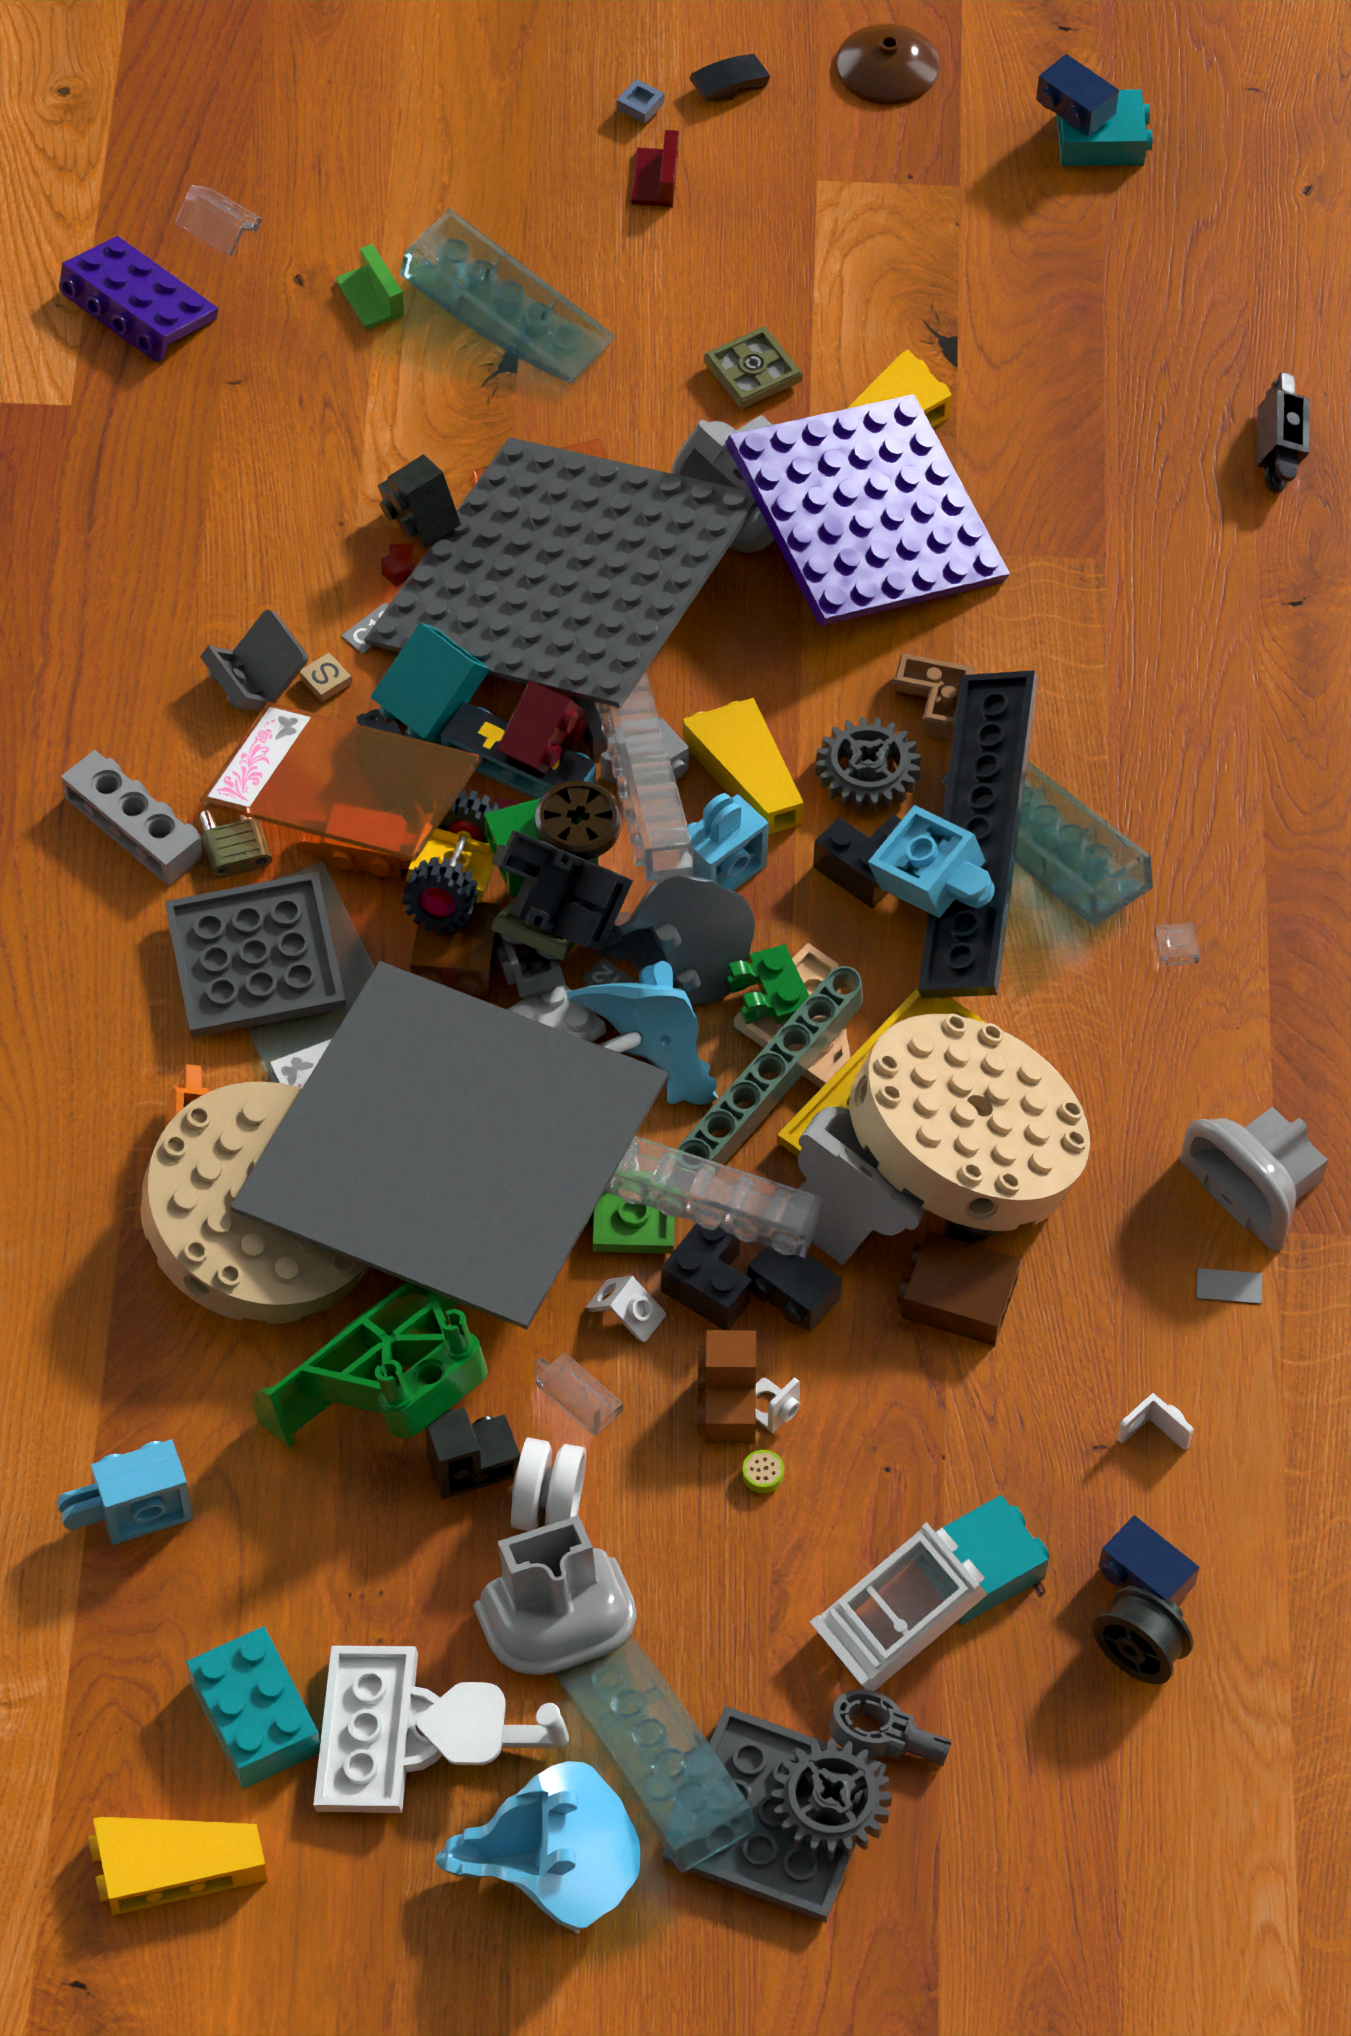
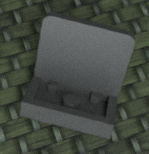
(259, 665)

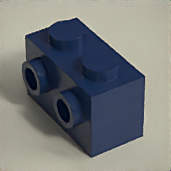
(1077, 94)
(1148, 1562)

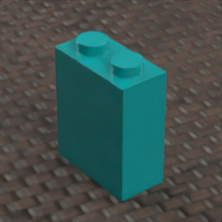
(1117, 142)
(428, 683)
(1000, 1549)

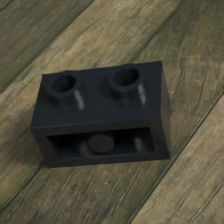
(795, 1285)

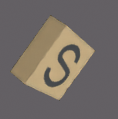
(325, 677)

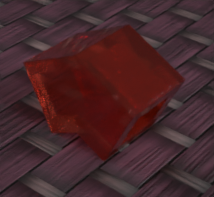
(398, 564)

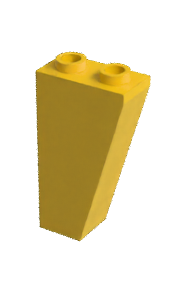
(908, 377)
(745, 761)
(172, 1860)

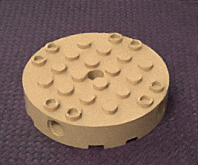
(969, 1121)
(218, 1254)

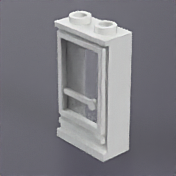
(900, 1607)

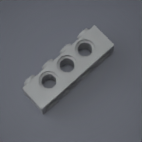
(165, 857)

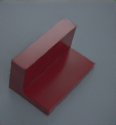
(656, 173)

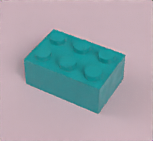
(253, 1707)

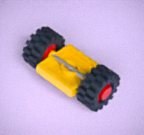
(452, 867)

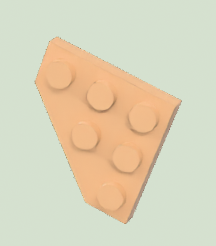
(813, 969)

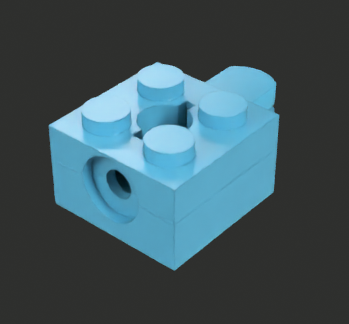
(729, 838)
(932, 864)
(131, 1493)

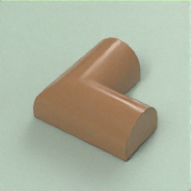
(937, 682)

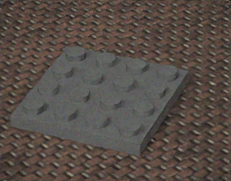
(255, 955)
(764, 1860)

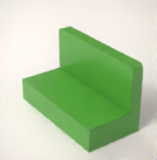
(372, 290)

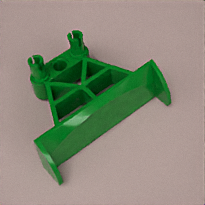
(366, 1364)

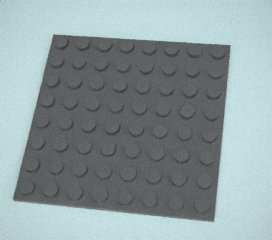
(568, 568)
(451, 1144)

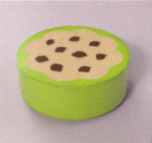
(763, 1471)

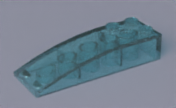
(502, 298)
(1077, 851)
(659, 1754)

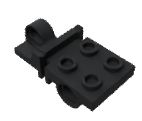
(563, 890)

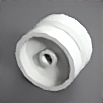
(541, 1486)

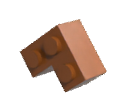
(729, 1379)

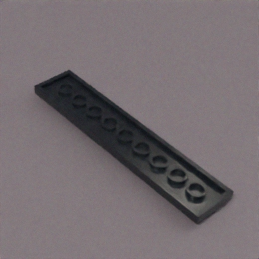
(985, 798)

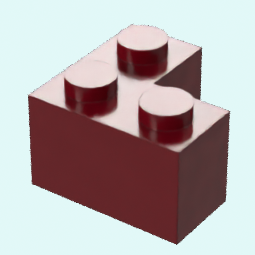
(540, 726)

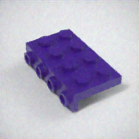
(134, 296)

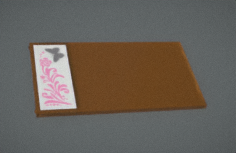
(341, 780)

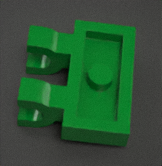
(777, 979)

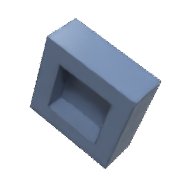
(640, 101)

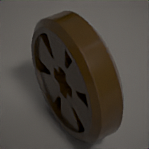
(579, 799)

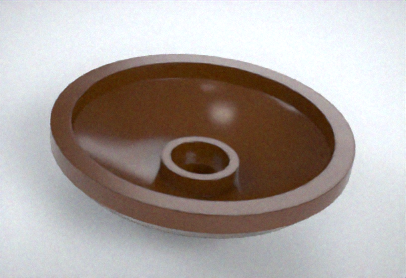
(887, 64)

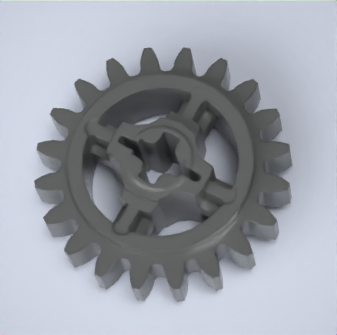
(867, 774)
(817, 1771)

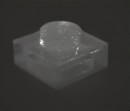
(1176, 944)

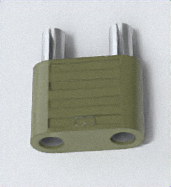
(234, 846)

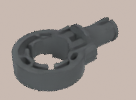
(897, 1731)

